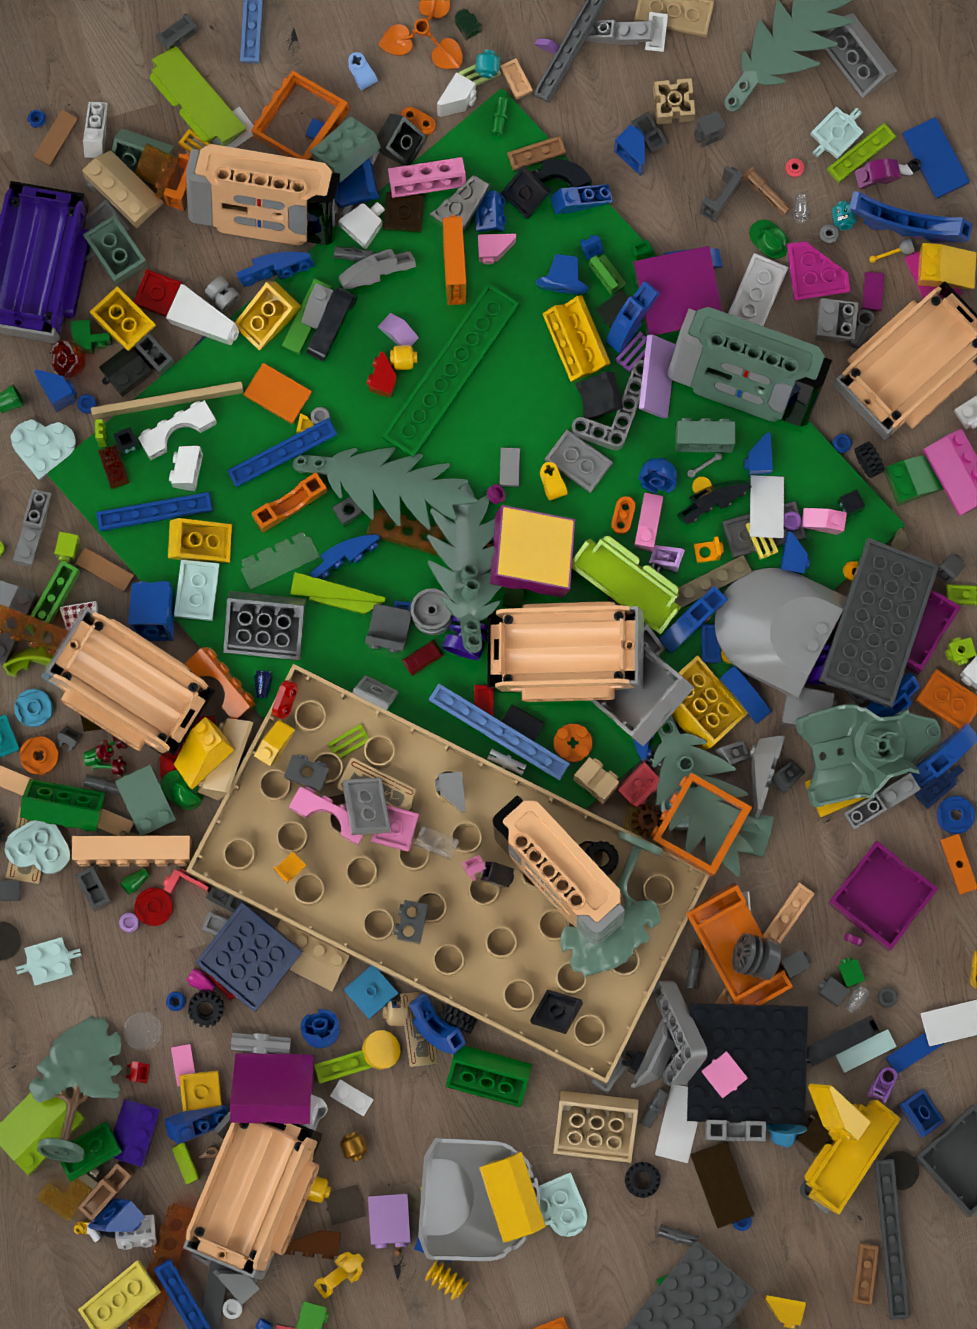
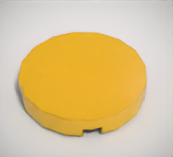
(381, 1049)

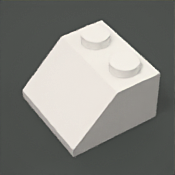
(457, 96)
(187, 468)

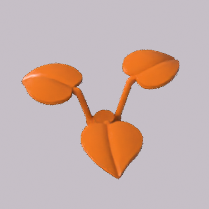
(397, 39)

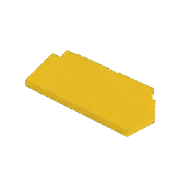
(844, 1163)

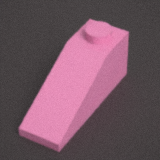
(648, 522)

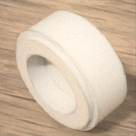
(232, 1309)

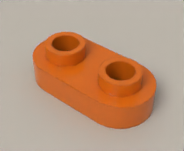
(418, 120)
(623, 516)

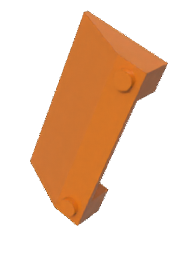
(719, 925)

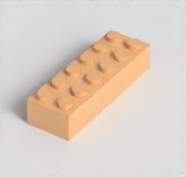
(132, 850)

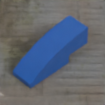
(745, 694)

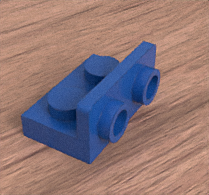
(491, 213)

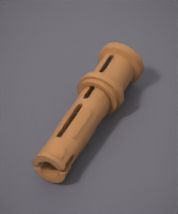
(759, 185)

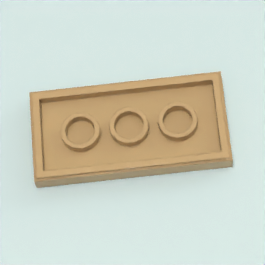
(683, 15)

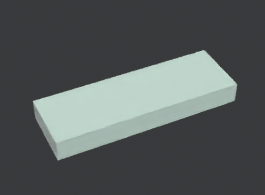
(865, 1050)

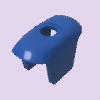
(563, 276)

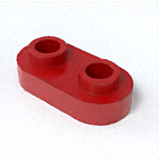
(284, 699)

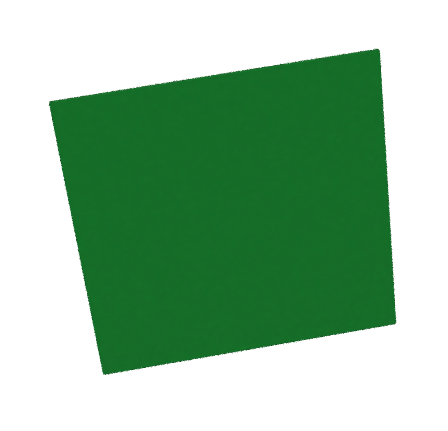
(510, 401)

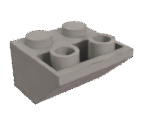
(836, 321)

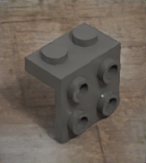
(388, 628)

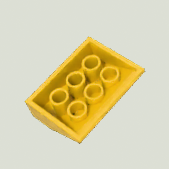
(709, 708)

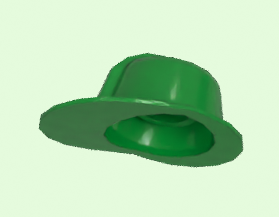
(769, 239)
(179, 792)

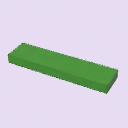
(299, 332)

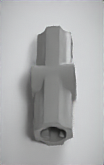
(260, 1043)

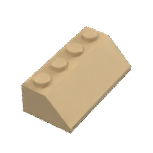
(122, 188)
(220, 779)
(318, 961)

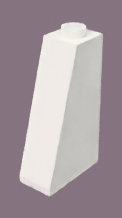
(198, 316)

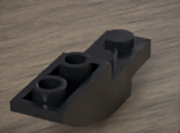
(717, 494)

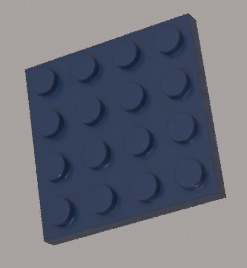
(249, 956)

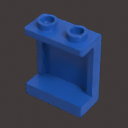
(359, 186)

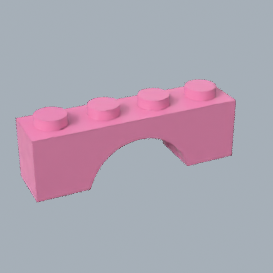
(307, 803)

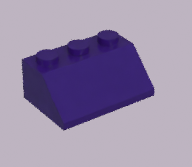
(135, 1131)

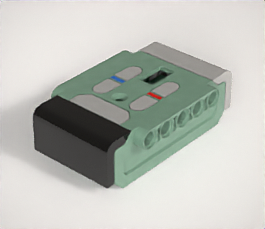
(748, 366)

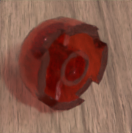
(67, 359)

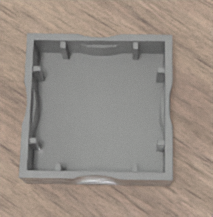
(646, 709)

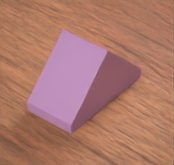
(398, 330)
(667, 557)

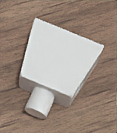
(363, 223)

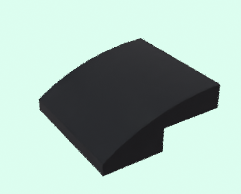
(523, 722)

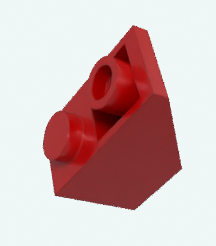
(383, 378)

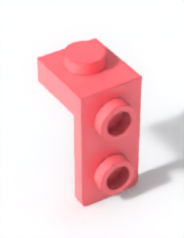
(172, 881)

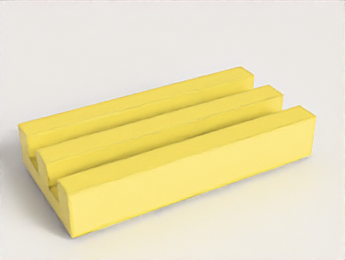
(768, 553)

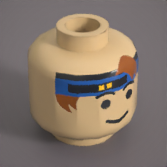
(394, 1013)

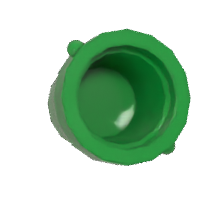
(10, 399)

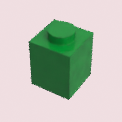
(850, 972)

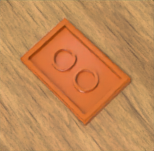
(277, 393)
(948, 700)

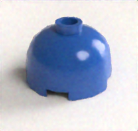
(658, 475)
(320, 1028)

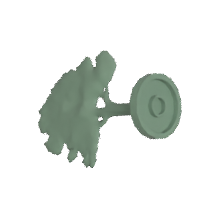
(620, 944)

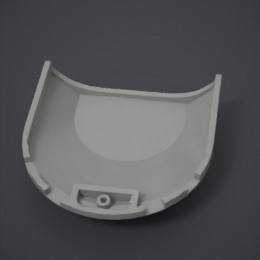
(777, 626)
(455, 1206)

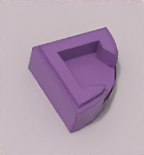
(547, 45)

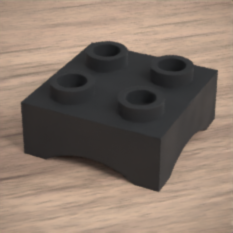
(599, 395)

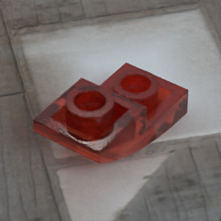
(113, 466)

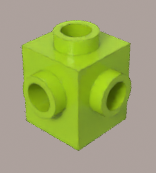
(967, 651)

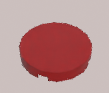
(153, 907)

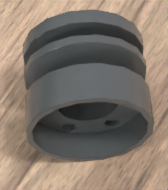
(756, 956)

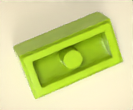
(185, 1163)

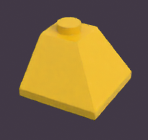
(786, 1310)

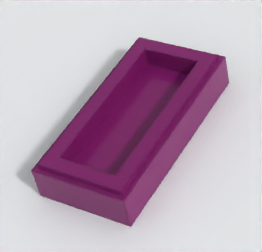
(873, 291)

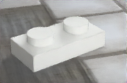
(659, 34)
(351, 1097)

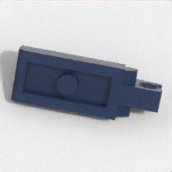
(938, 787)

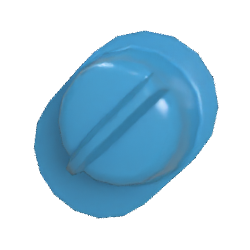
(784, 1133)

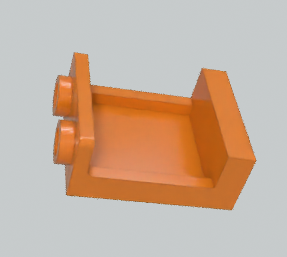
(178, 198)

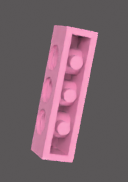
(426, 177)

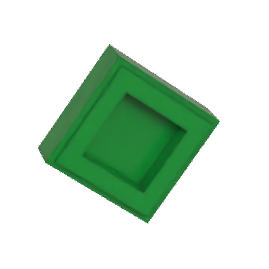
(642, 250)

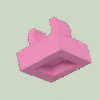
(473, 866)

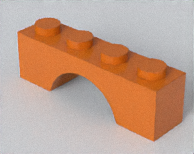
(279, 510)
(236, 701)

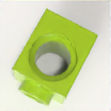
(66, 546)

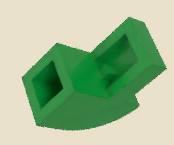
(82, 334)

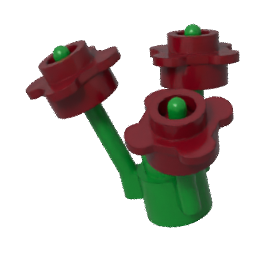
(104, 752)

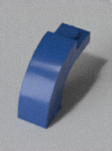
(433, 1028)

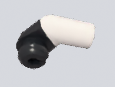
(911, 167)

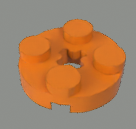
(565, 751)
(28, 758)

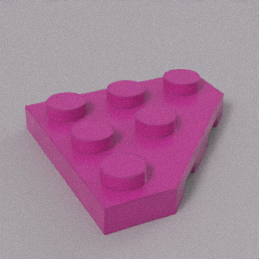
(814, 273)

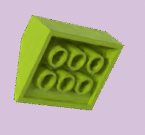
(29, 1125)

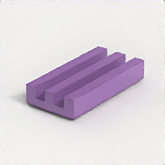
(624, 363)

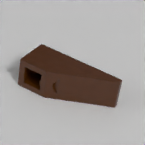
(320, 1242)

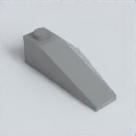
(763, 762)

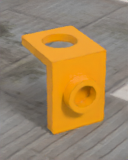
(715, 547)
(290, 867)

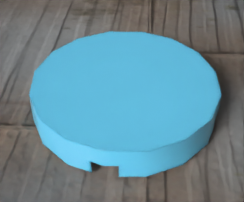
(33, 708)

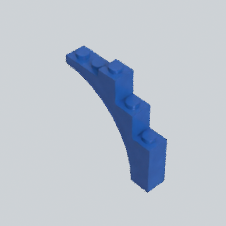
(907, 223)

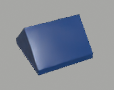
(921, 1113)

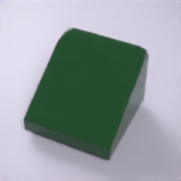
(513, 598)

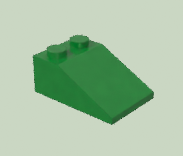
(912, 479)

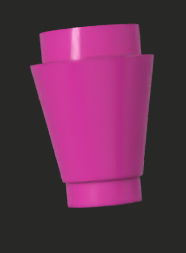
(199, 980)

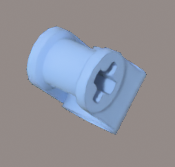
(362, 73)

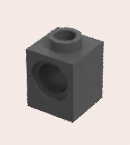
(345, 518)
(833, 991)

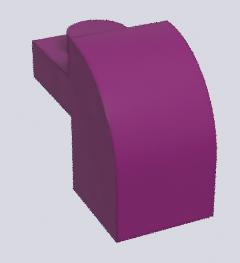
(878, 171)

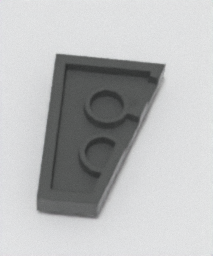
(464, 201)

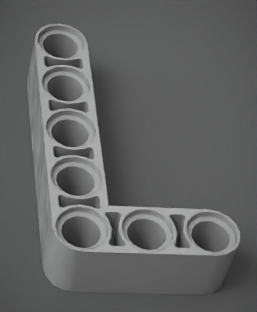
(616, 429)
(683, 1031)

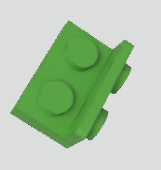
(606, 274)

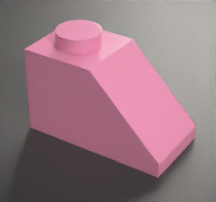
(494, 246)
(824, 520)

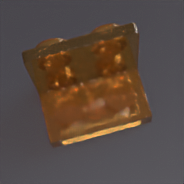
(157, 168)

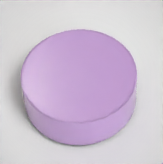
(129, 922)

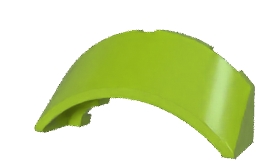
(24, 658)

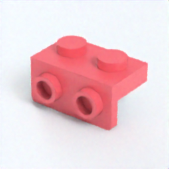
(639, 785)

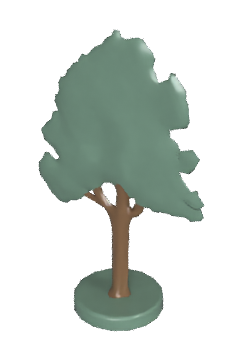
(80, 1062)

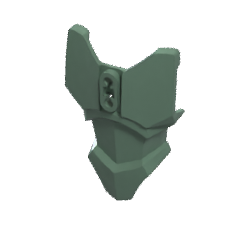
(870, 750)

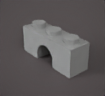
(727, 1131)

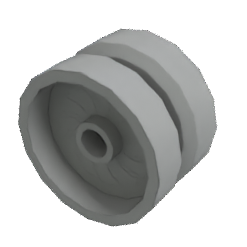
(420, 611)

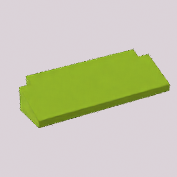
(198, 101)
(622, 578)

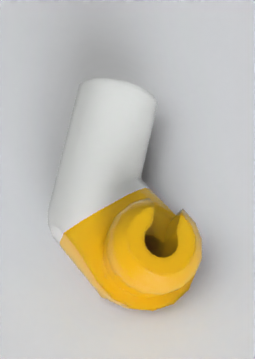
(82, 1228)

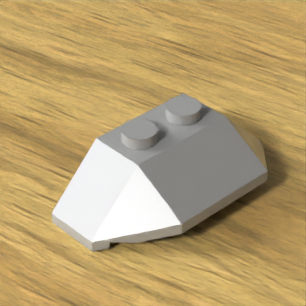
(656, 1057)

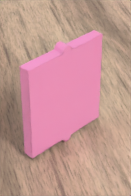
(724, 1074)

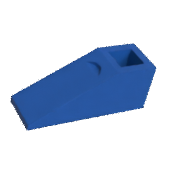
(580, 198)
(194, 1123)

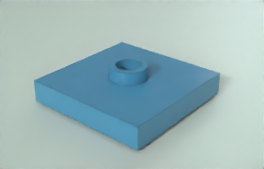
(370, 991)

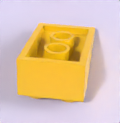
(947, 264)
(267, 314)
(122, 318)
(199, 540)
(202, 752)
(838, 1113)

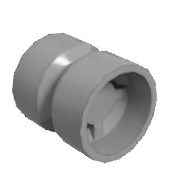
(220, 291)

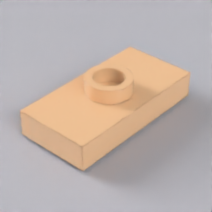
(516, 79)

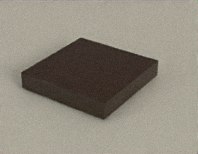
(404, 213)

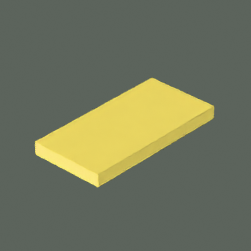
(120, 1298)

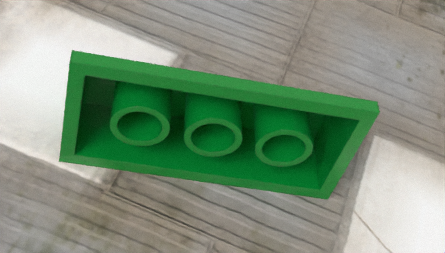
(62, 805)
(489, 1075)

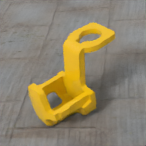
(348, 1267)

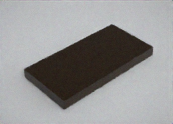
(722, 1185)

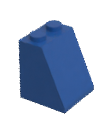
(152, 610)

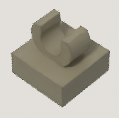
(90, 1178)

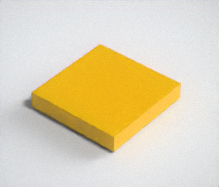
(200, 1090)

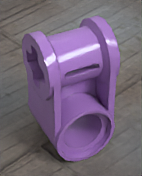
(882, 1086)

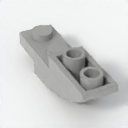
(621, 32)
(370, 268)
(33, 528)
(882, 801)

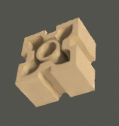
(683, 106)
(596, 780)

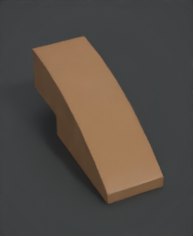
(106, 1190)

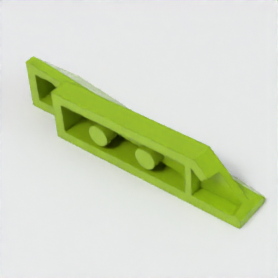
(334, 594)

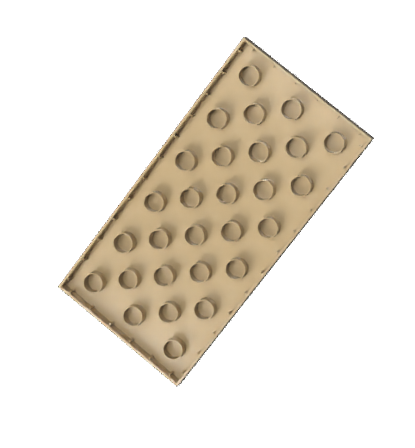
(480, 942)

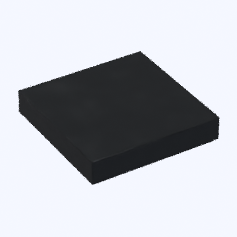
(525, 192)
(556, 1011)

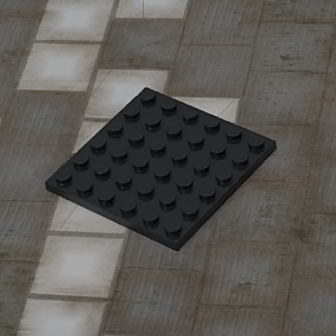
(767, 1047)

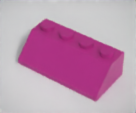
(956, 469)

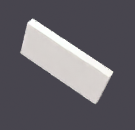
(758, 290)

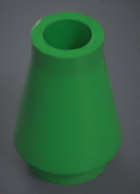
(134, 881)

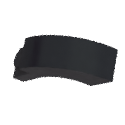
(563, 170)

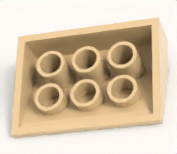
(596, 1126)

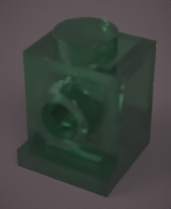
(467, 23)

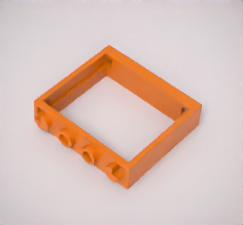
(279, 98)
(454, 260)
(668, 814)

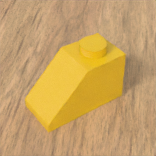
(274, 743)

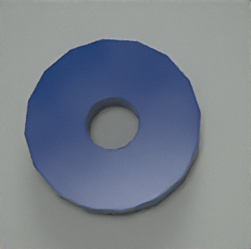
(944, 815)

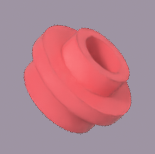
(791, 172)

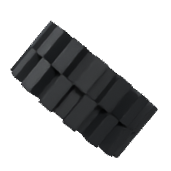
(869, 459)
(609, 850)
(458, 1018)
(202, 1019)
(654, 1179)

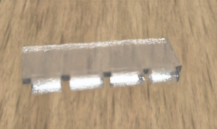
(276, 564)

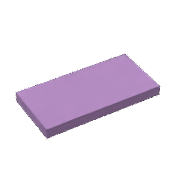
(655, 380)

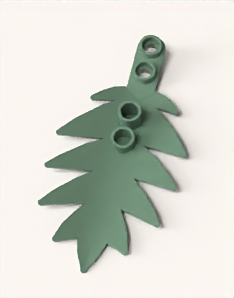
(775, 53)
(390, 481)
(469, 562)
(708, 815)

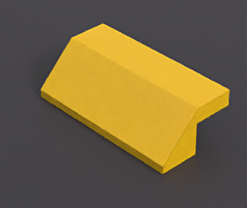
(576, 338)
(512, 1197)

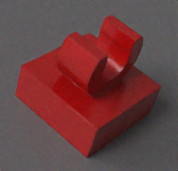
(139, 1072)

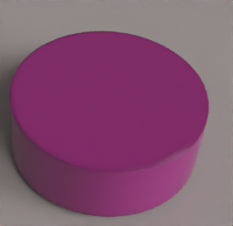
(496, 494)
(853, 939)

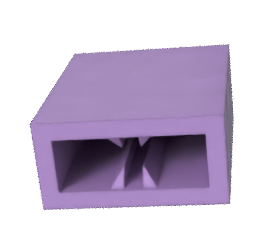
(389, 1220)

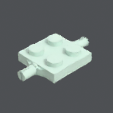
(836, 132)
(48, 961)

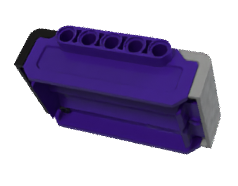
(41, 259)

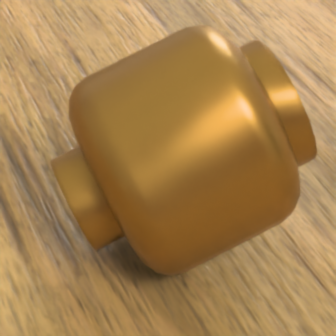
(354, 1146)

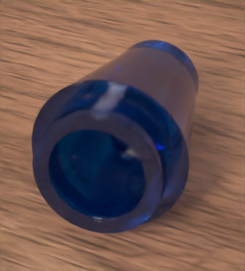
(262, 683)

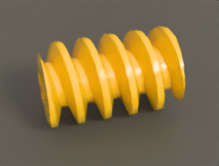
(446, 1280)

